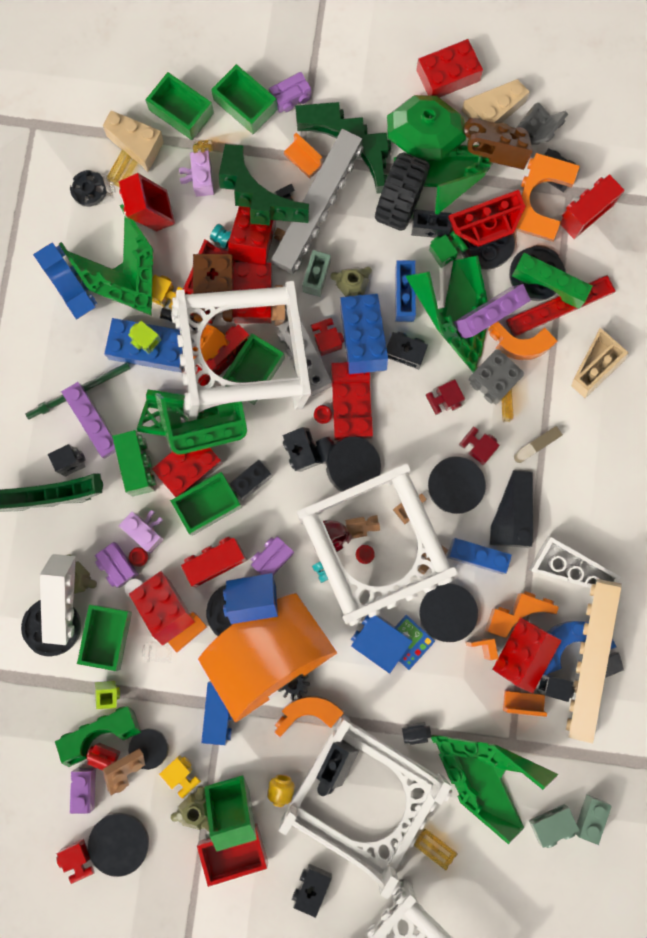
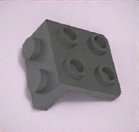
(540, 124)
(496, 377)

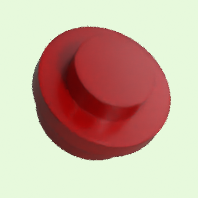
(322, 414)
(365, 554)
(138, 556)

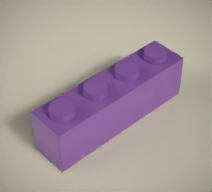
(492, 311)
(90, 419)

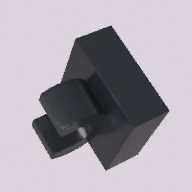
(285, 192)

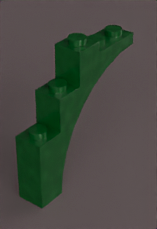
(329, 120)
(248, 193)
(51, 495)

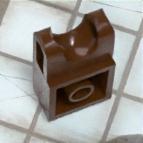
(499, 142)
(223, 282)

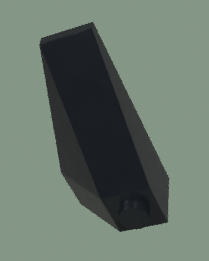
(514, 516)

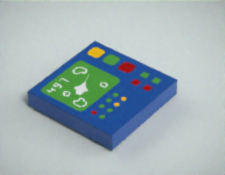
(419, 645)

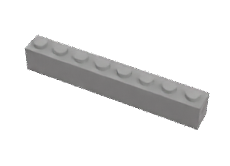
(320, 197)

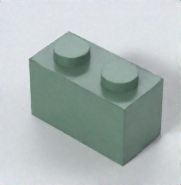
(316, 273)
(593, 819)
(554, 826)

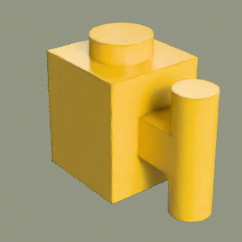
(162, 291)
(176, 774)

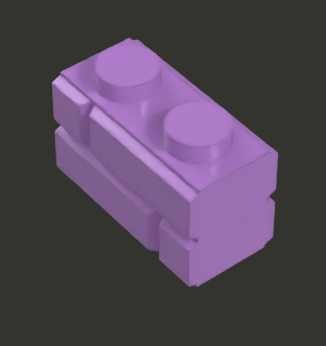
(291, 92)
(273, 556)
(116, 565)
(82, 790)

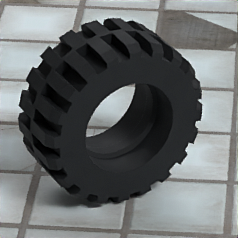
(402, 191)

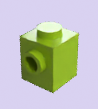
(143, 337)
(106, 694)

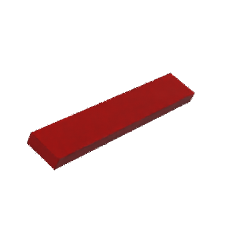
(556, 308)

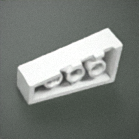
(568, 565)
(57, 599)

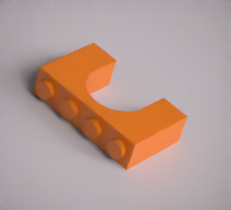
(543, 170)

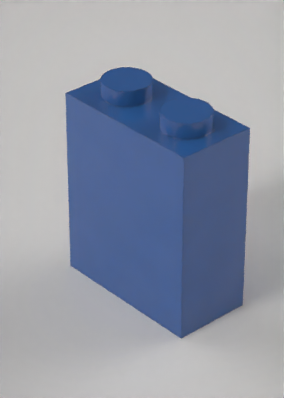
(250, 598)
(381, 642)

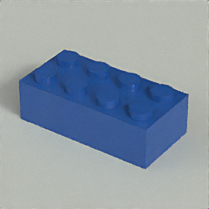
(363, 333)
(163, 356)

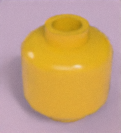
(281, 790)

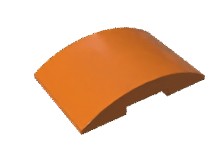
(264, 655)

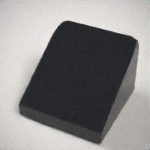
(614, 664)

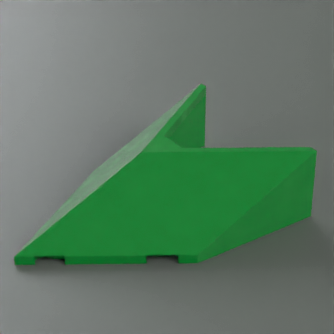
(455, 175)
(128, 282)
(464, 294)
(478, 775)

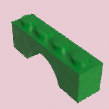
(566, 286)
(74, 746)

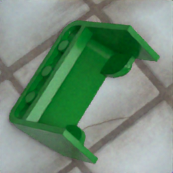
(206, 432)

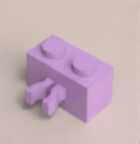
(199, 173)
(141, 531)

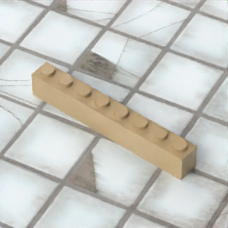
(594, 661)

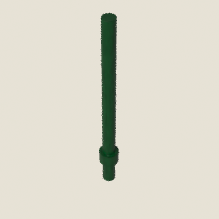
(44, 407)

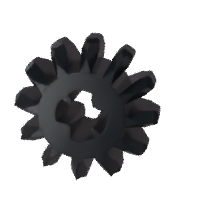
(292, 691)

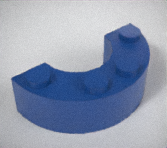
(65, 280)
(567, 632)

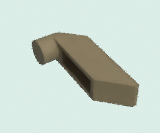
(538, 444)

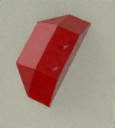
(489, 219)

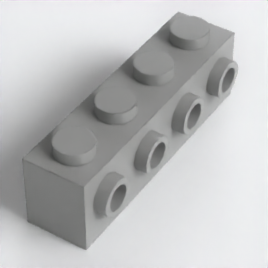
(318, 376)

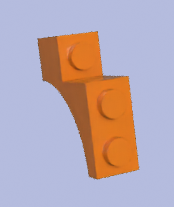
(501, 621)

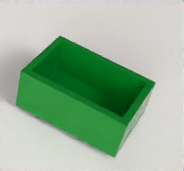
(244, 99)
(179, 106)
(255, 362)
(134, 463)
(206, 504)
(104, 637)
(230, 813)

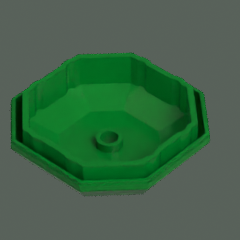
(426, 127)

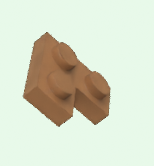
(278, 312)
(117, 773)

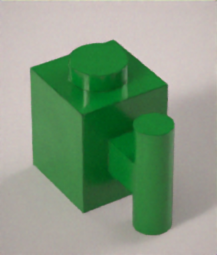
(445, 250)

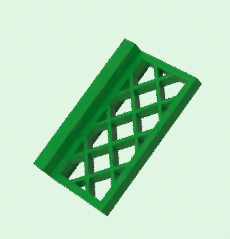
(173, 402)

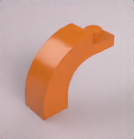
(519, 348)
(308, 705)

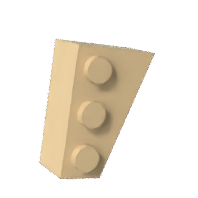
(496, 103)
(134, 138)
(600, 361)

